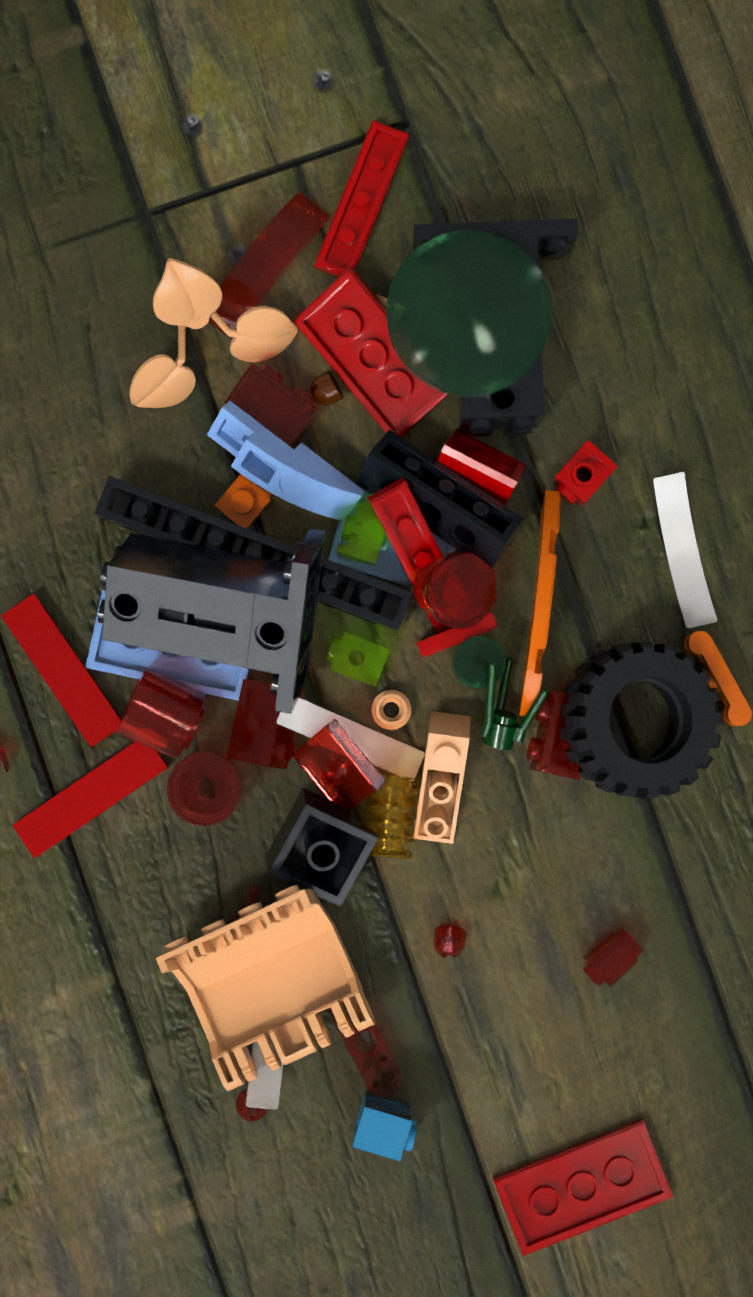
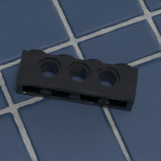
(447, 501)

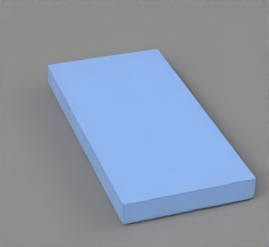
(129, 661)

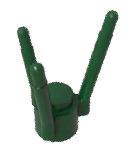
(500, 725)

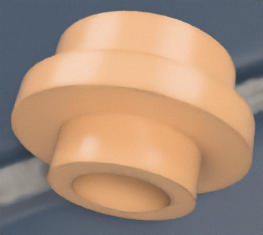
(404, 709)

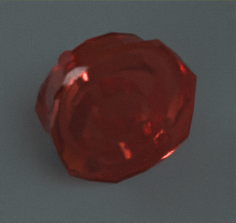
(456, 589)

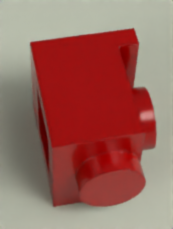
(592, 459)

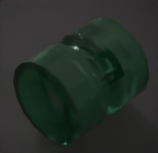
(472, 661)

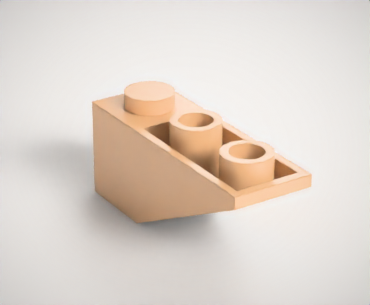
(442, 776)

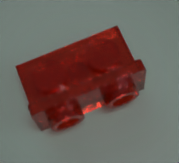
(255, 731)

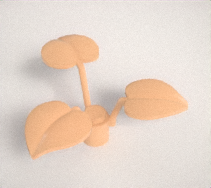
(189, 299)

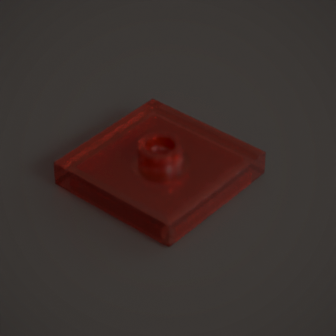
(338, 766)

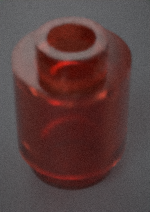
(611, 958)

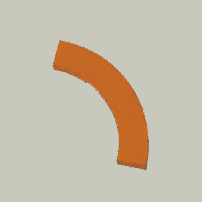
(541, 600)

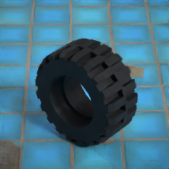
(690, 720)

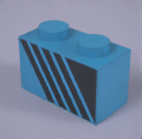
(384, 1127)

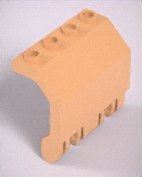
(264, 981)

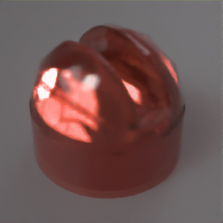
(449, 940)
(243, 1110)

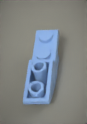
(286, 472)

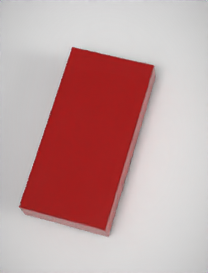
(454, 637)

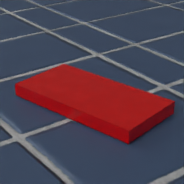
(352, 336)
(582, 1187)

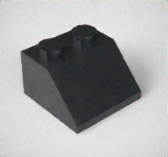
(320, 847)

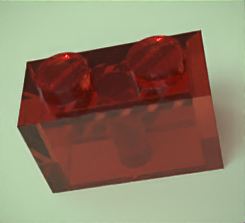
(273, 404)

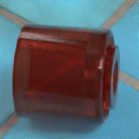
(162, 713)
(186, 780)

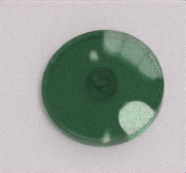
(468, 313)

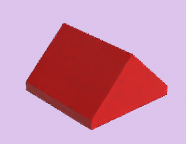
(482, 465)

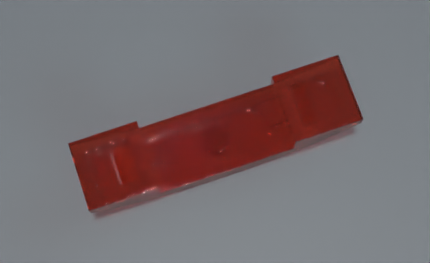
(269, 258)

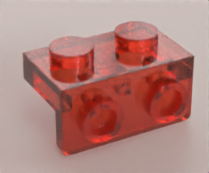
(547, 749)

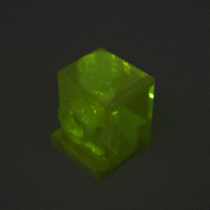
(363, 536)
(369, 670)

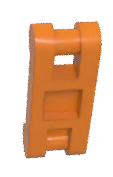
(736, 709)

